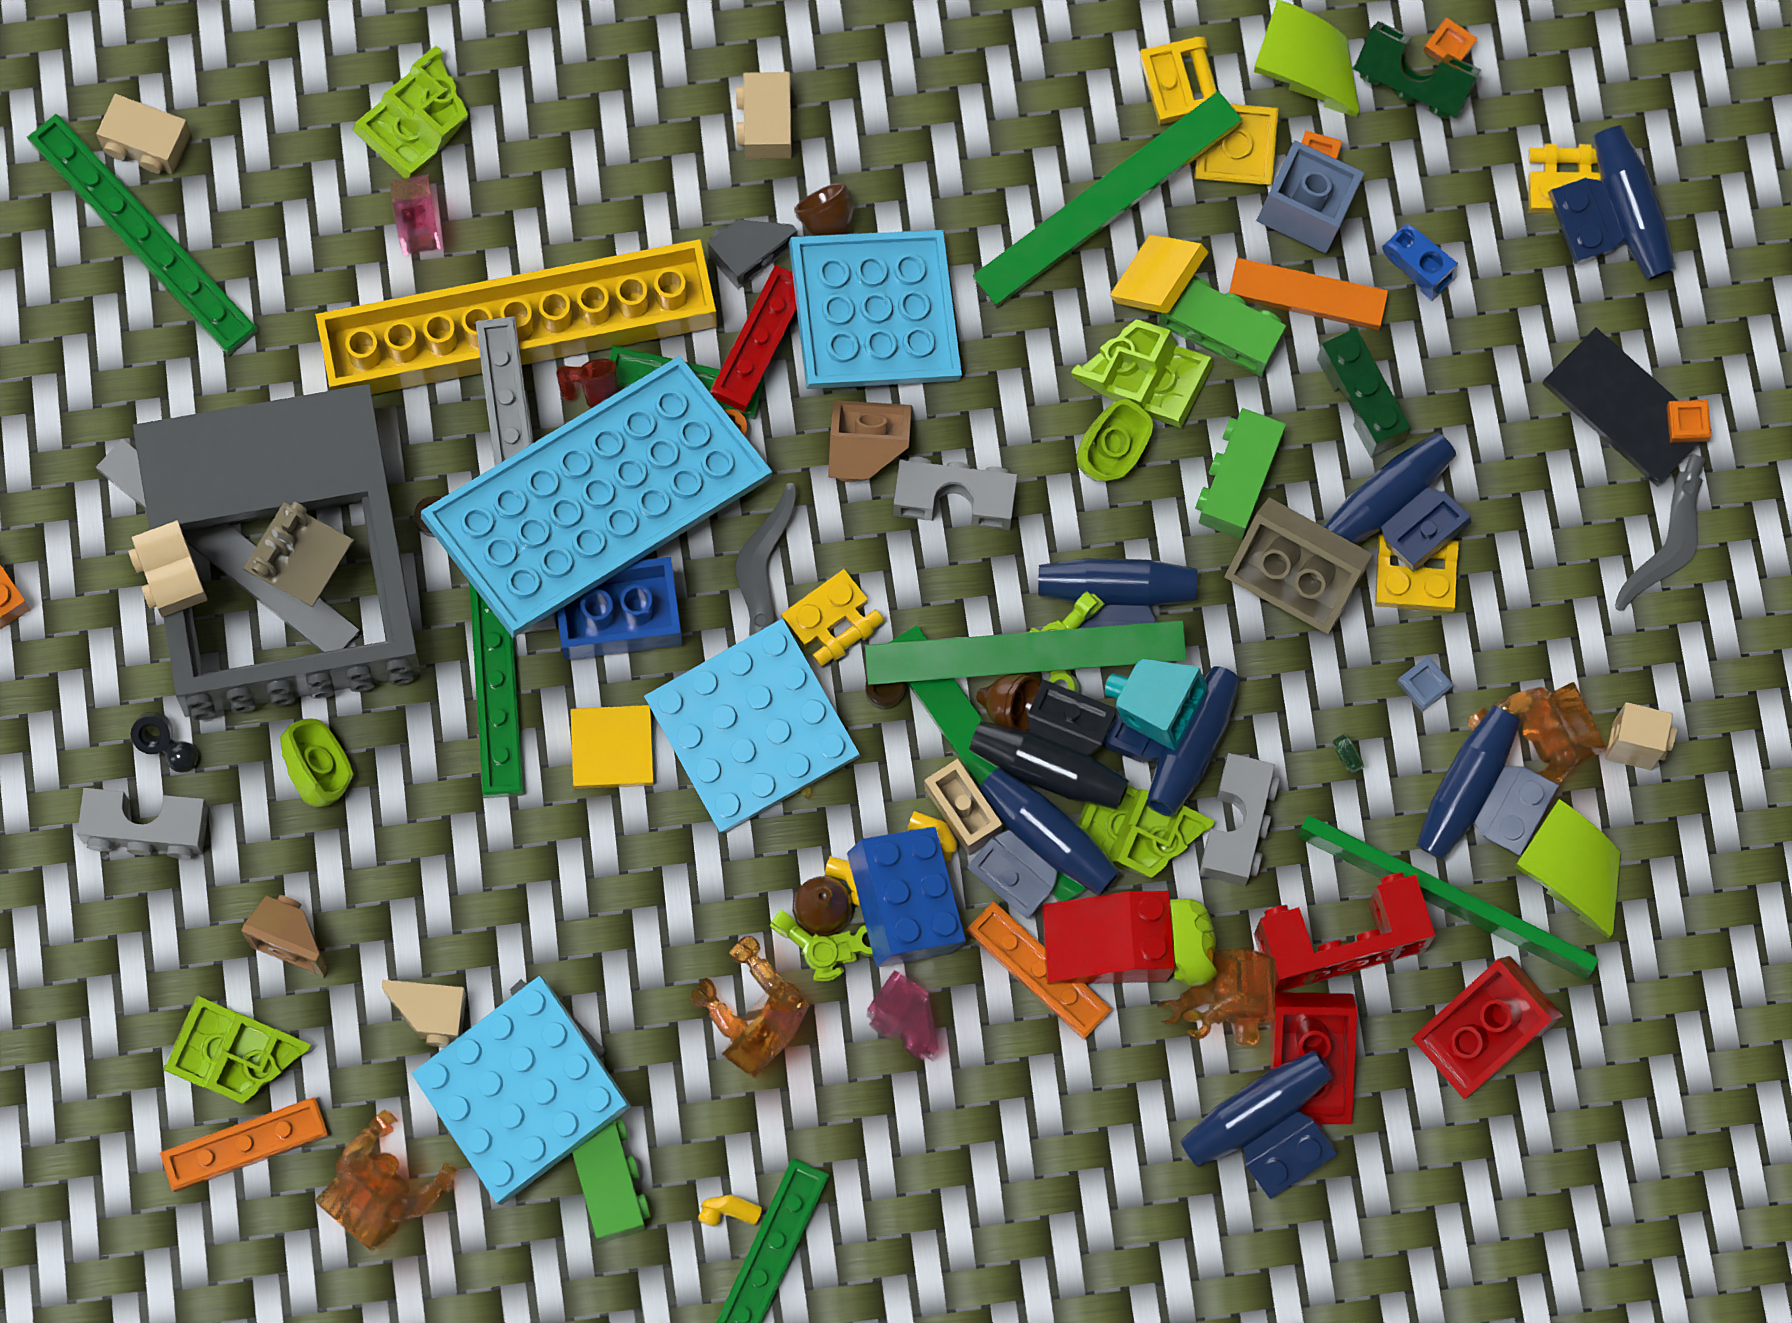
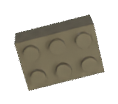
(1298, 565)

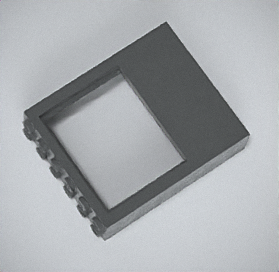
(241, 470)

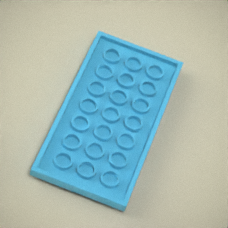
(595, 495)

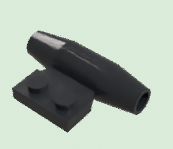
(1057, 748)

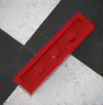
(757, 341)

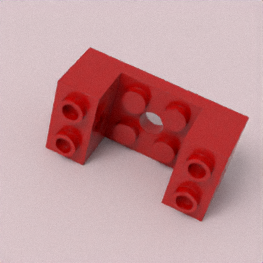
(1400, 932)

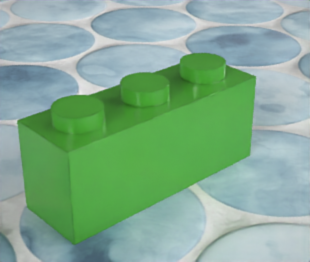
(1225, 325)
(1239, 472)
(608, 1184)

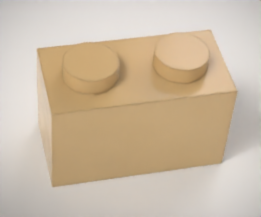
(766, 115)
(143, 135)
(1640, 736)
(962, 806)

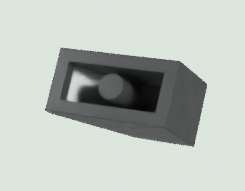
(748, 248)

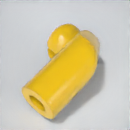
(945, 836)
(841, 870)
(728, 1206)

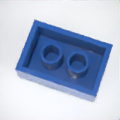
(623, 613)
(906, 896)

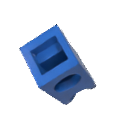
(1421, 260)

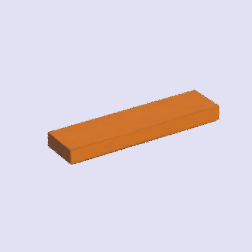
(1308, 293)
(1026, 962)
(244, 1144)

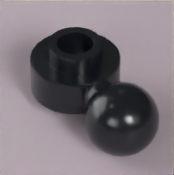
(180, 755)

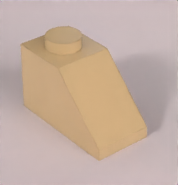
(429, 1009)

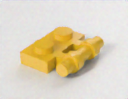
(1542, 182)
(825, 609)

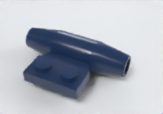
(1616, 208)
(1403, 506)
(1122, 584)
(1183, 768)
(1483, 791)
(1038, 845)
(1266, 1121)

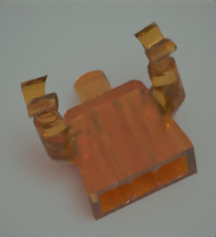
(1555, 725)
(1238, 994)
(768, 1023)
(369, 1193)

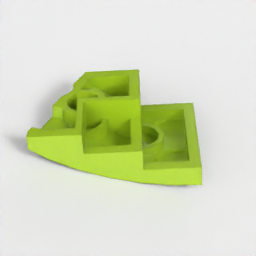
(1309, 57)
(414, 116)
(1149, 371)
(1140, 837)
(1575, 866)
(230, 1051)

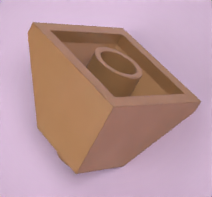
(866, 438)
(284, 933)

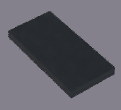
(1620, 404)

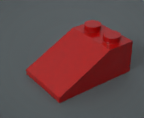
(1109, 939)
(1321, 1024)
(1487, 1026)

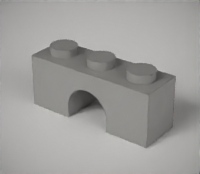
(924, 483)
(1247, 786)
(177, 829)

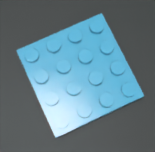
(874, 309)
(752, 726)
(520, 1090)

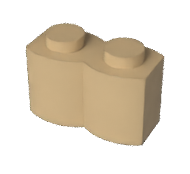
(168, 569)

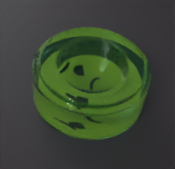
(1348, 754)

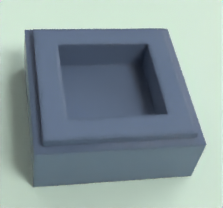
(1425, 683)

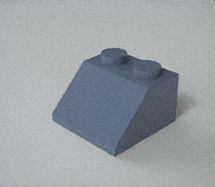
(1310, 196)

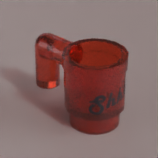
(597, 378)

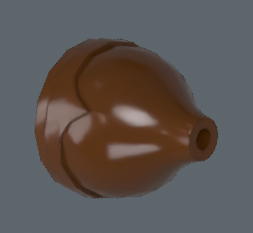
(827, 211)
(1009, 699)
(822, 906)

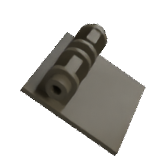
(298, 554)

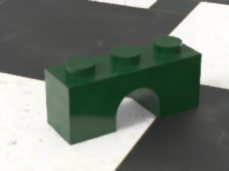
(1385, 62)
(1374, 407)

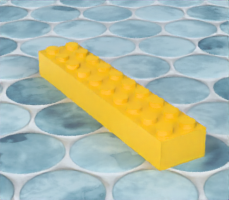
(554, 309)

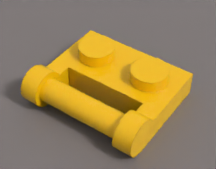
(1168, 77)
(1420, 589)

